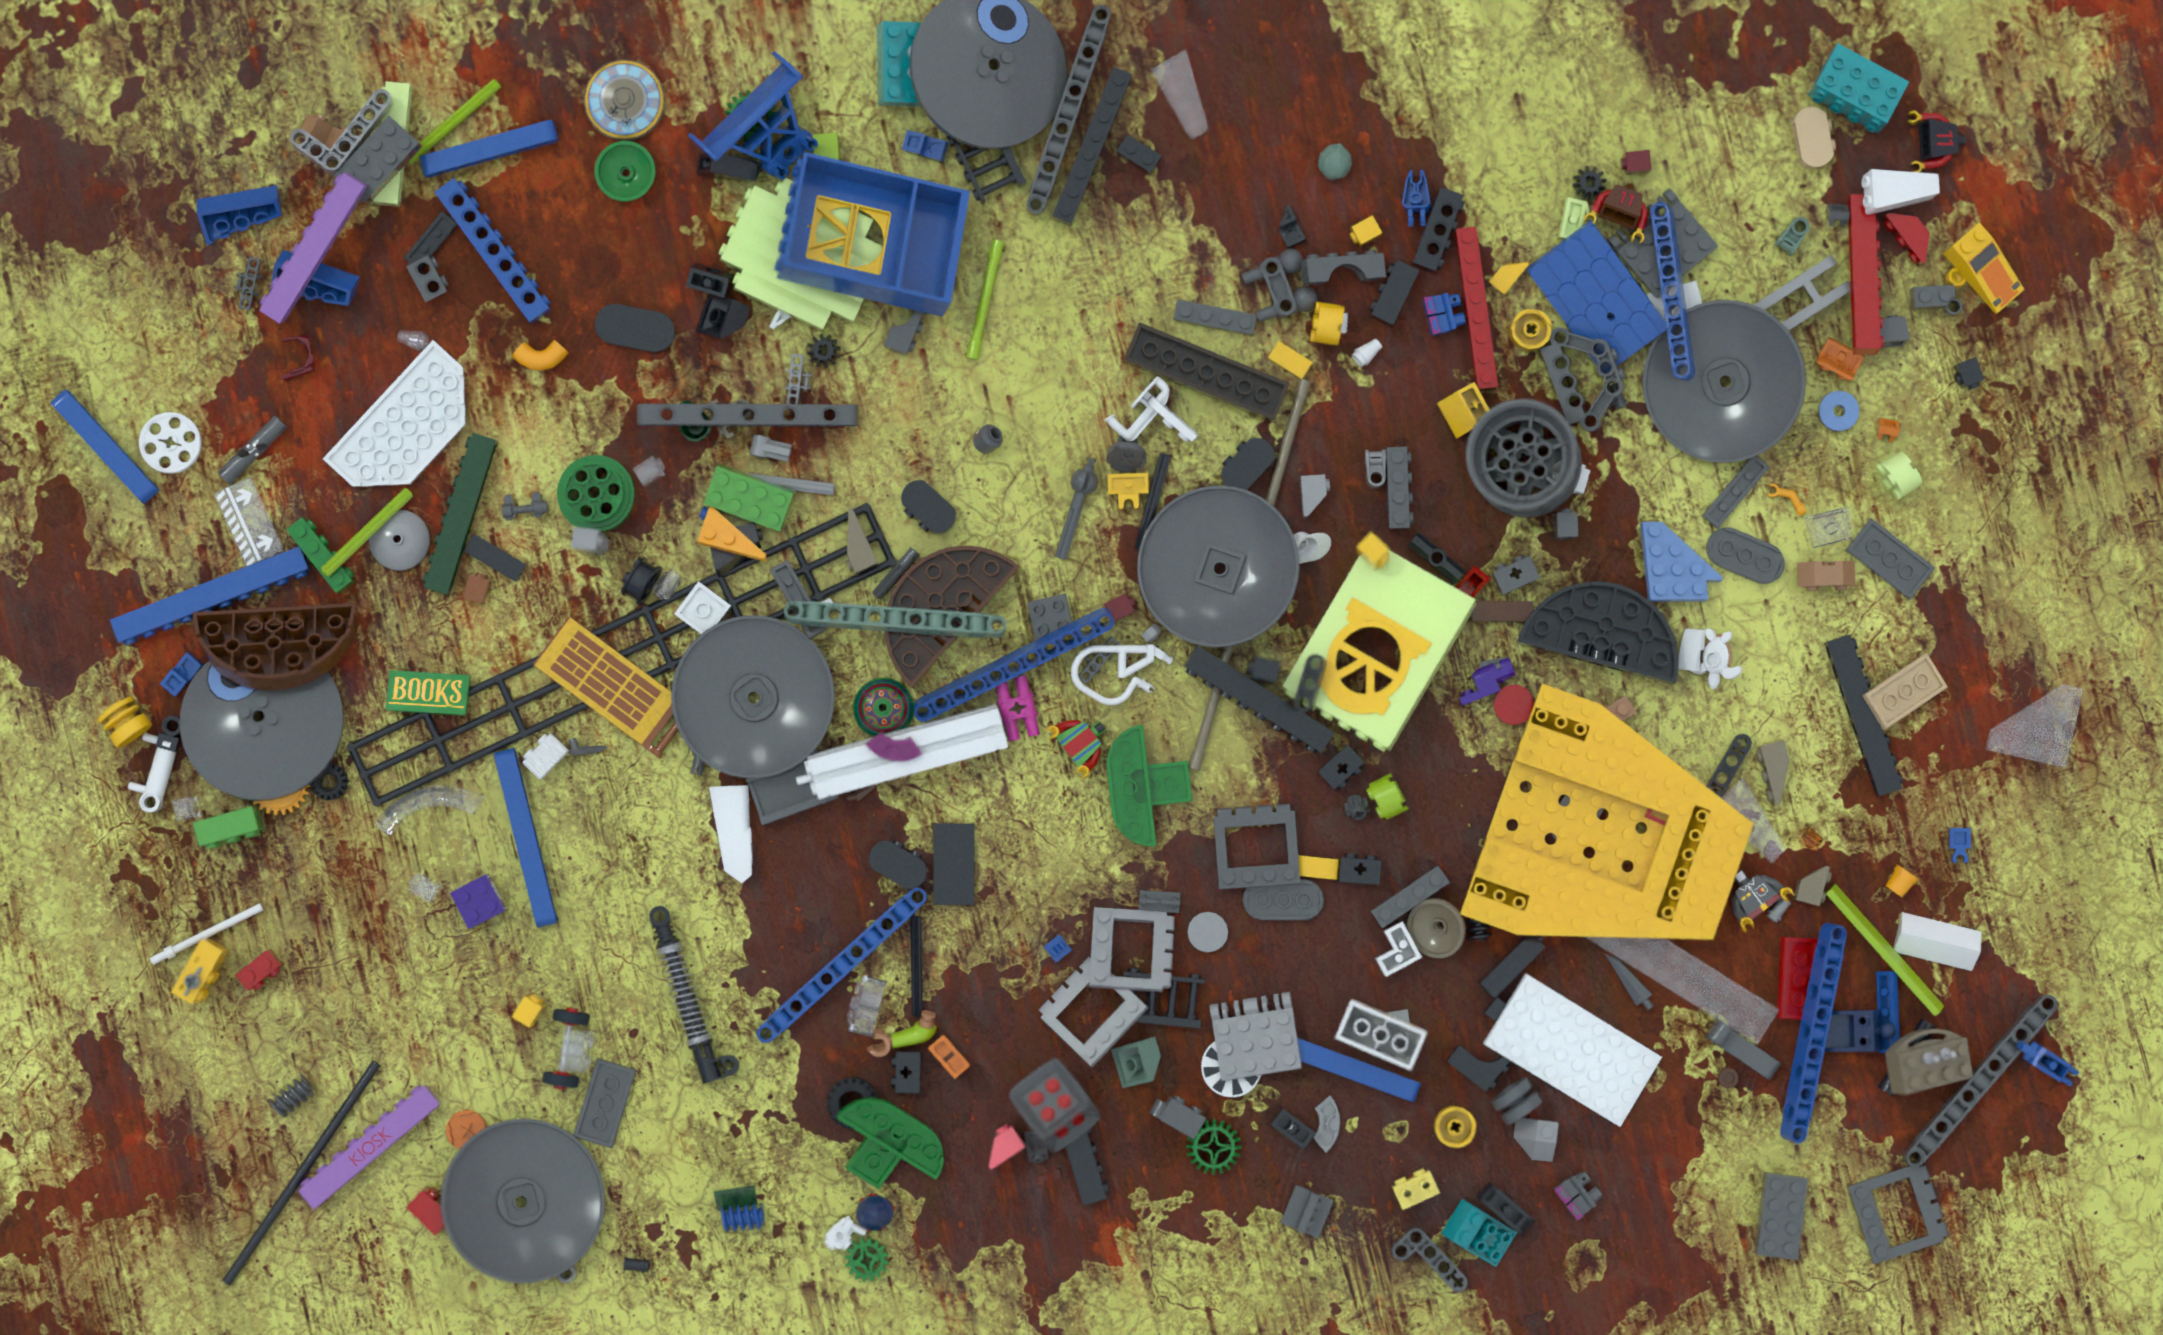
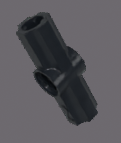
(1425, 549)

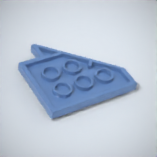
(1672, 567)

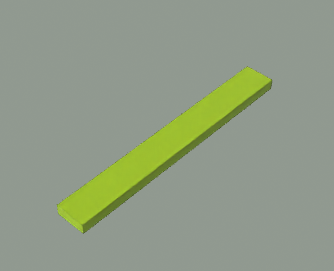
(1885, 950)

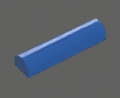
(1888, 1003)

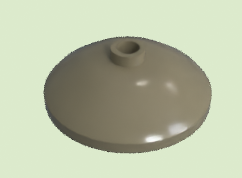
(1428, 934)

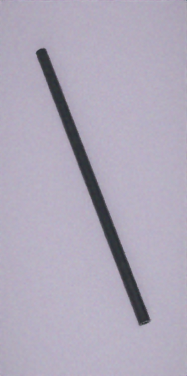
(301, 1172)

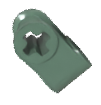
(1790, 238)

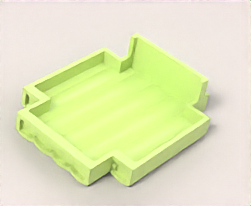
(755, 250)

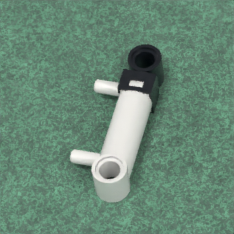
(167, 747)

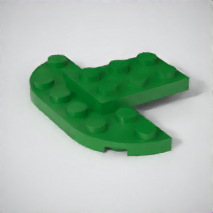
(1139, 786)
(889, 1137)

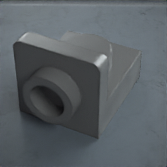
(1035, 1148)

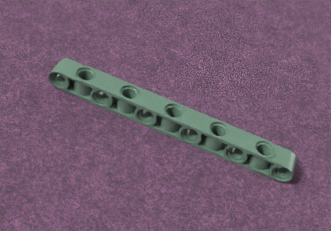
(895, 619)

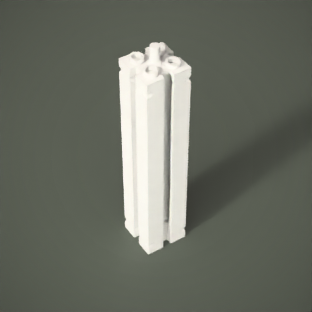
(938, 740)

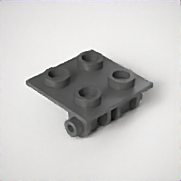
(1049, 614)

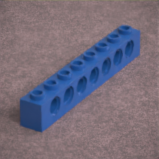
(447, 195)

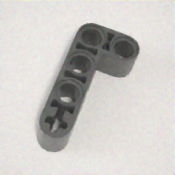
(1742, 1049)
(1433, 1261)

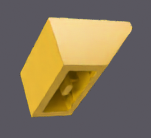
(1463, 409)

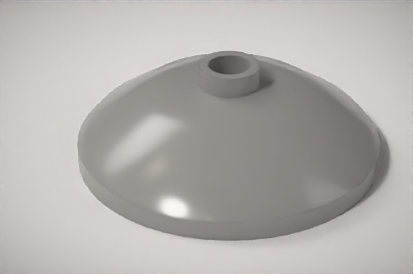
(411, 548)

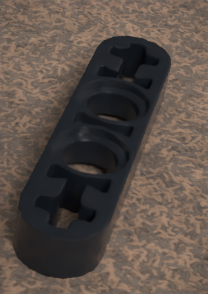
(1723, 767)

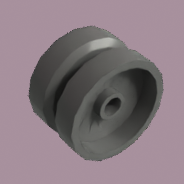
(1514, 1099)

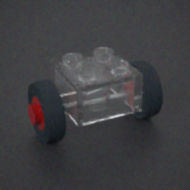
(575, 1049)

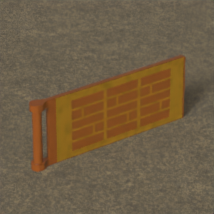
(609, 684)

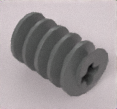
(292, 1096)

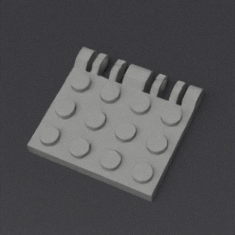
(1256, 1041)

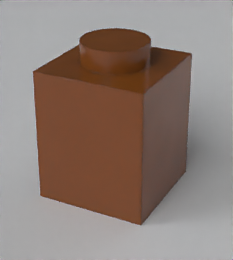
(477, 588)

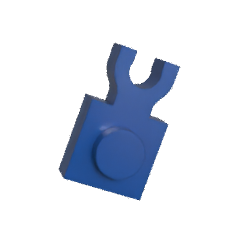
(1959, 840)

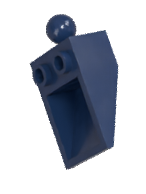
(1849, 1031)

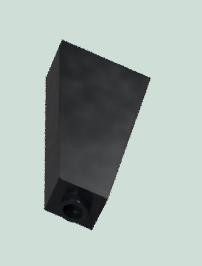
(1511, 964)

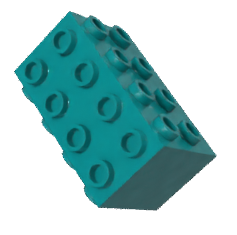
(1857, 88)

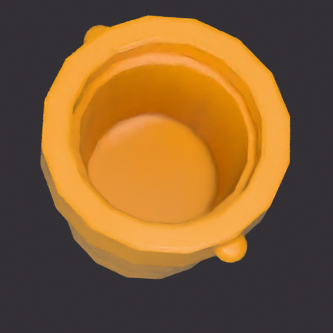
(1901, 881)

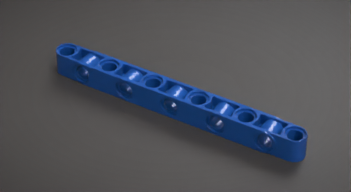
(841, 965)
(1813, 1032)

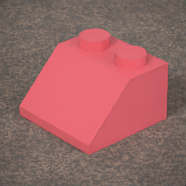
(1005, 1145)

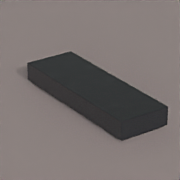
(432, 238)
(495, 557)

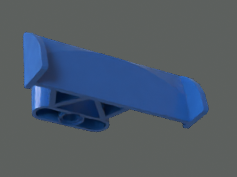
(750, 111)

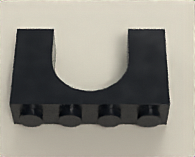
(1481, 1072)

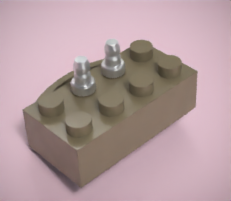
(1927, 1062)

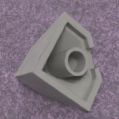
(1537, 1137)

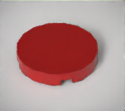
(1513, 704)

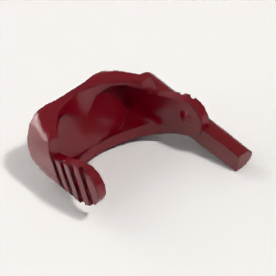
(308, 367)

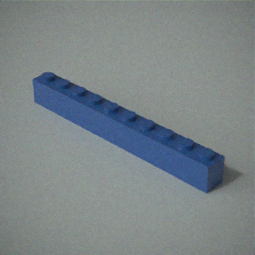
(210, 595)

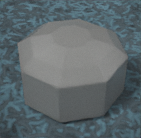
(1151, 633)

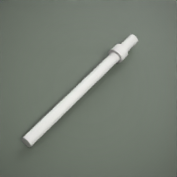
(171, 951)

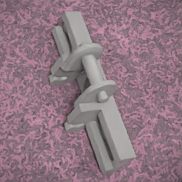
(797, 386)

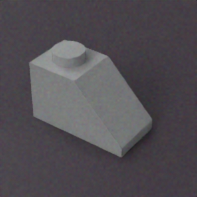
(1313, 492)

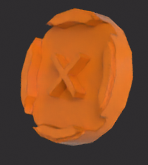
(463, 1127)

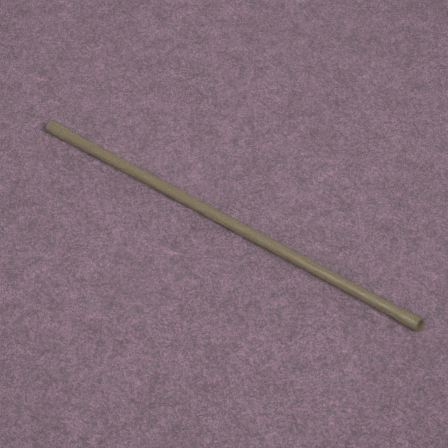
(1300, 396)

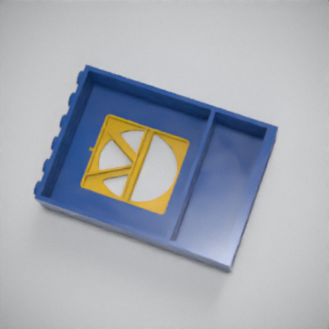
(918, 224)

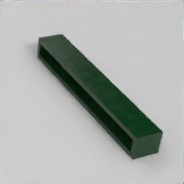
(460, 513)

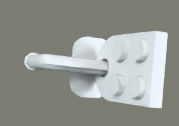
(1154, 406)

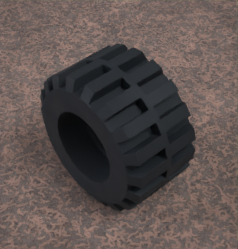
(842, 1087)

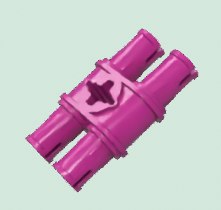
(1027, 714)

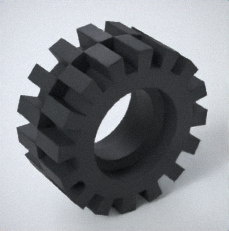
(340, 787)

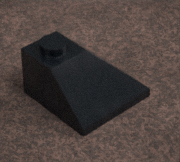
(722, 316)

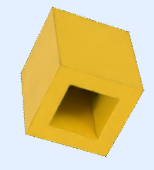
(1365, 231)

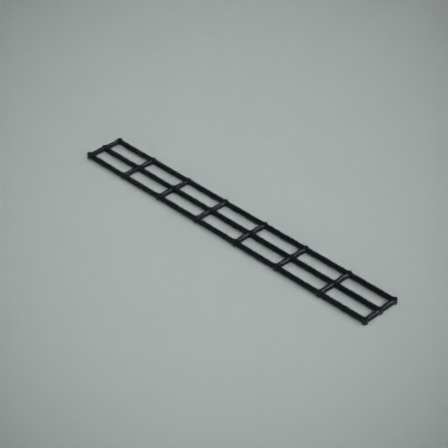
(658, 637)

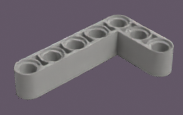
(346, 137)

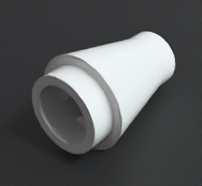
(1366, 353)

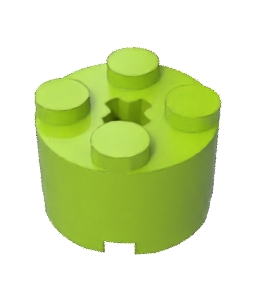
(1387, 796)

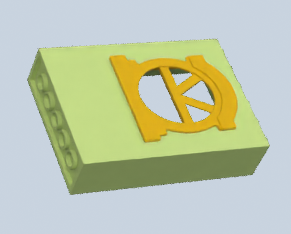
(1420, 615)

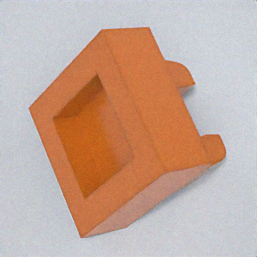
(1888, 427)

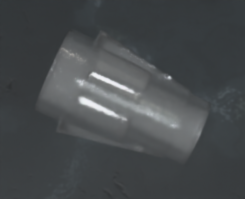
(415, 339)

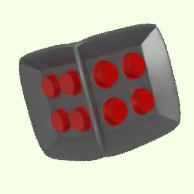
(1054, 1105)

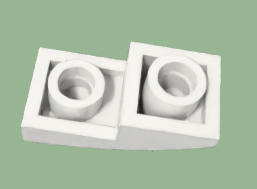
(1690, 649)

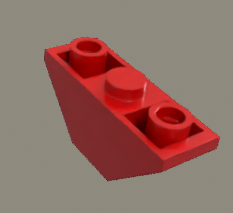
(1909, 234)

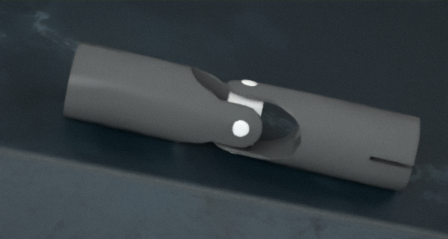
(263, 439)

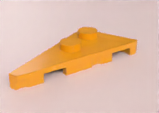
(722, 535)

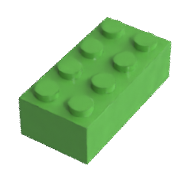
(749, 497)

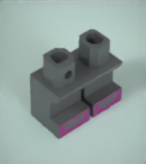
(1583, 1201)

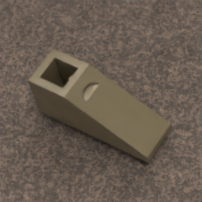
(1775, 765)

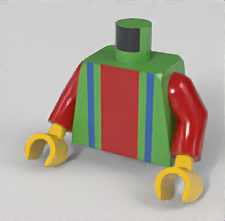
(1079, 742)

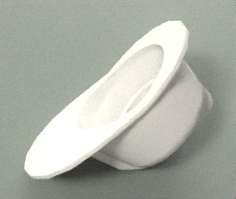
(1312, 546)

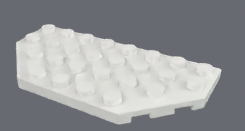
(405, 424)

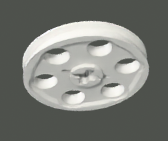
(165, 434)

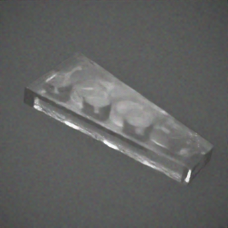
(1180, 89)
(1762, 835)

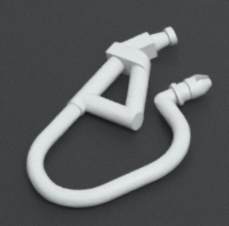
(1149, 650)

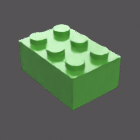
(229, 827)

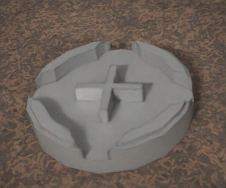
(1207, 932)

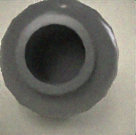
(987, 439)

